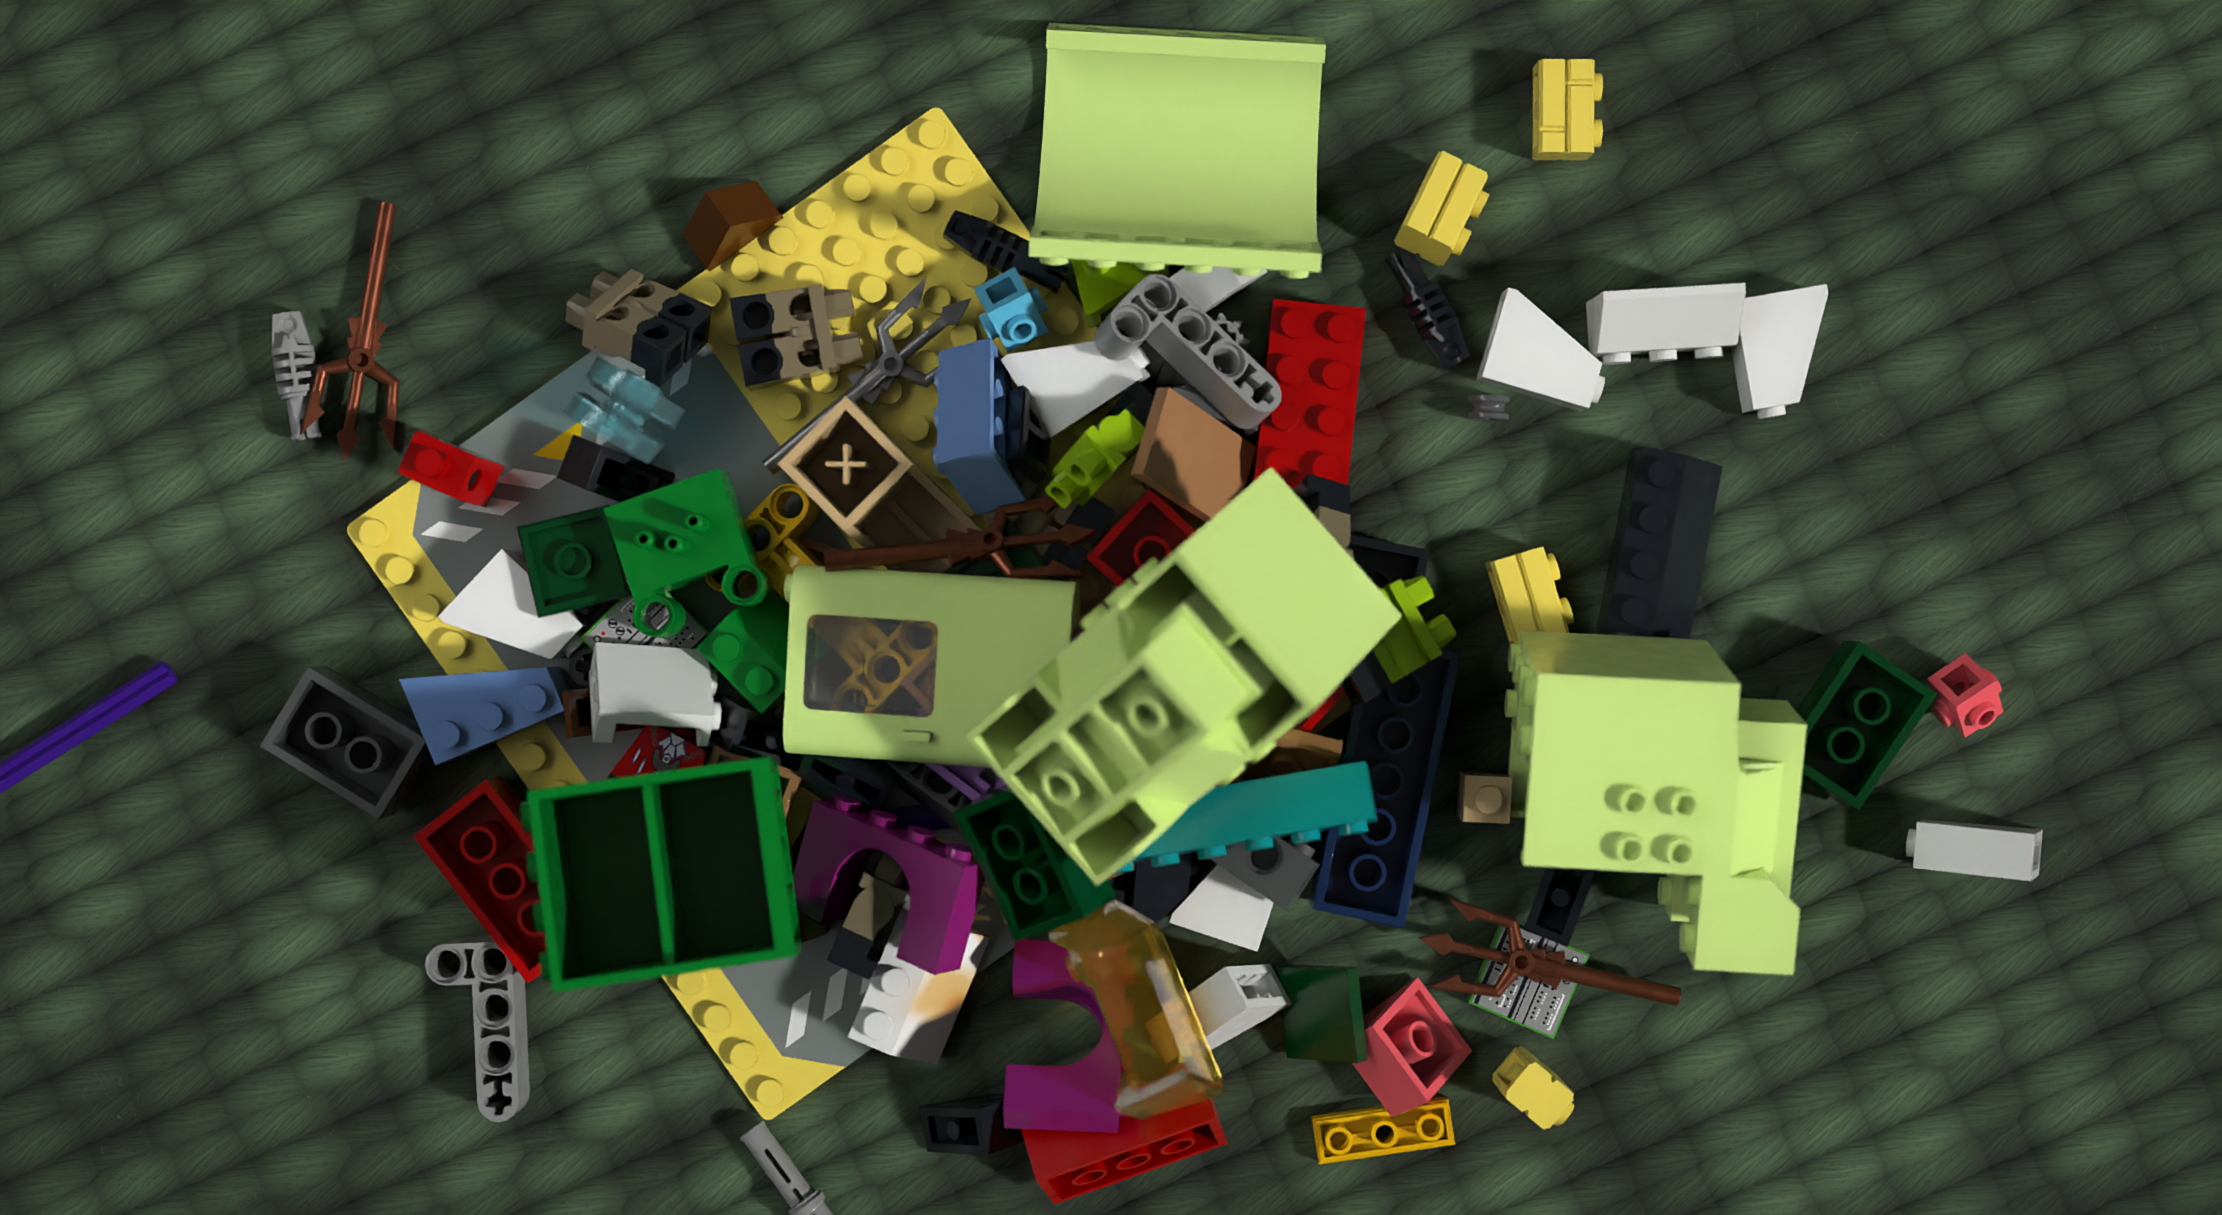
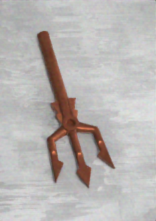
(363, 345)
(974, 546)
(1535, 964)

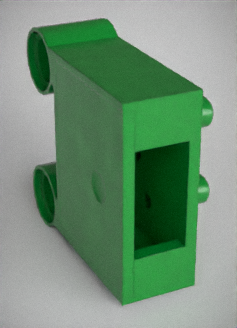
(682, 538)

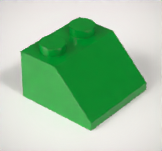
(752, 651)

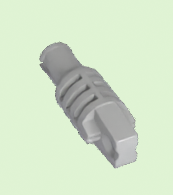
(294, 369)

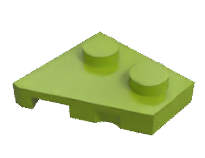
(1107, 286)

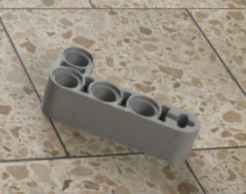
(1194, 359)
(488, 1025)

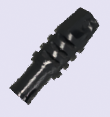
(1000, 250)
(1429, 310)

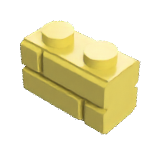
(1565, 109)
(1442, 208)
(1528, 593)
(1534, 1088)

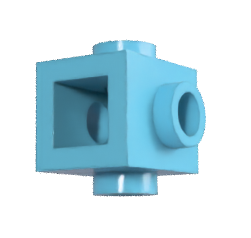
(1011, 310)

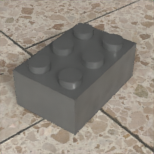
(349, 741)

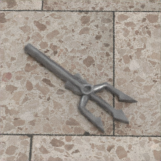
(882, 372)

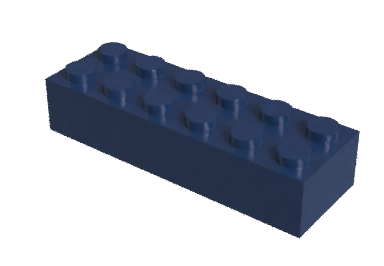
(1401, 742)

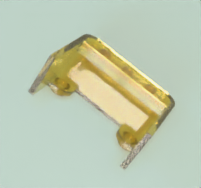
(1144, 1008)

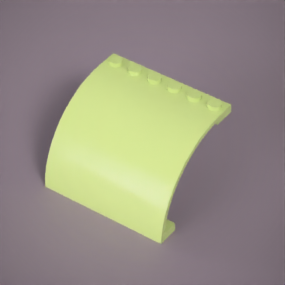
(1180, 150)

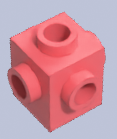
(1965, 696)

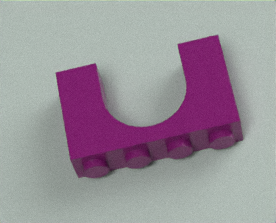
(940, 877)
(1069, 1095)

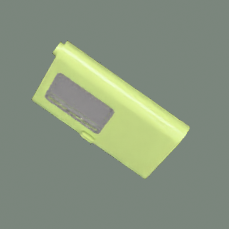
(912, 654)

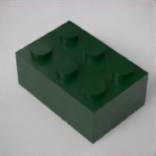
(1858, 722)
(1026, 866)

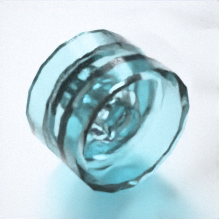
(625, 410)

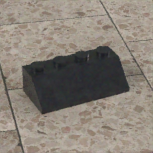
(1659, 544)

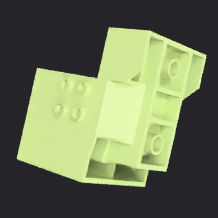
(1185, 677)
(1657, 766)

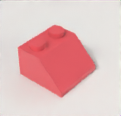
(1409, 1048)

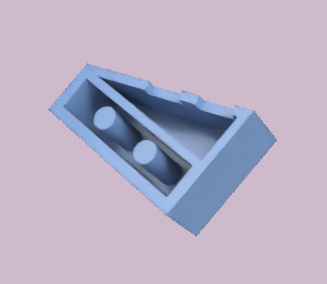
(974, 425)
(482, 708)

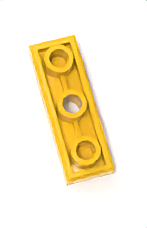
(1353, 1132)

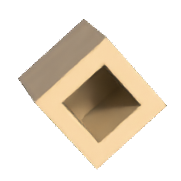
(1484, 797)

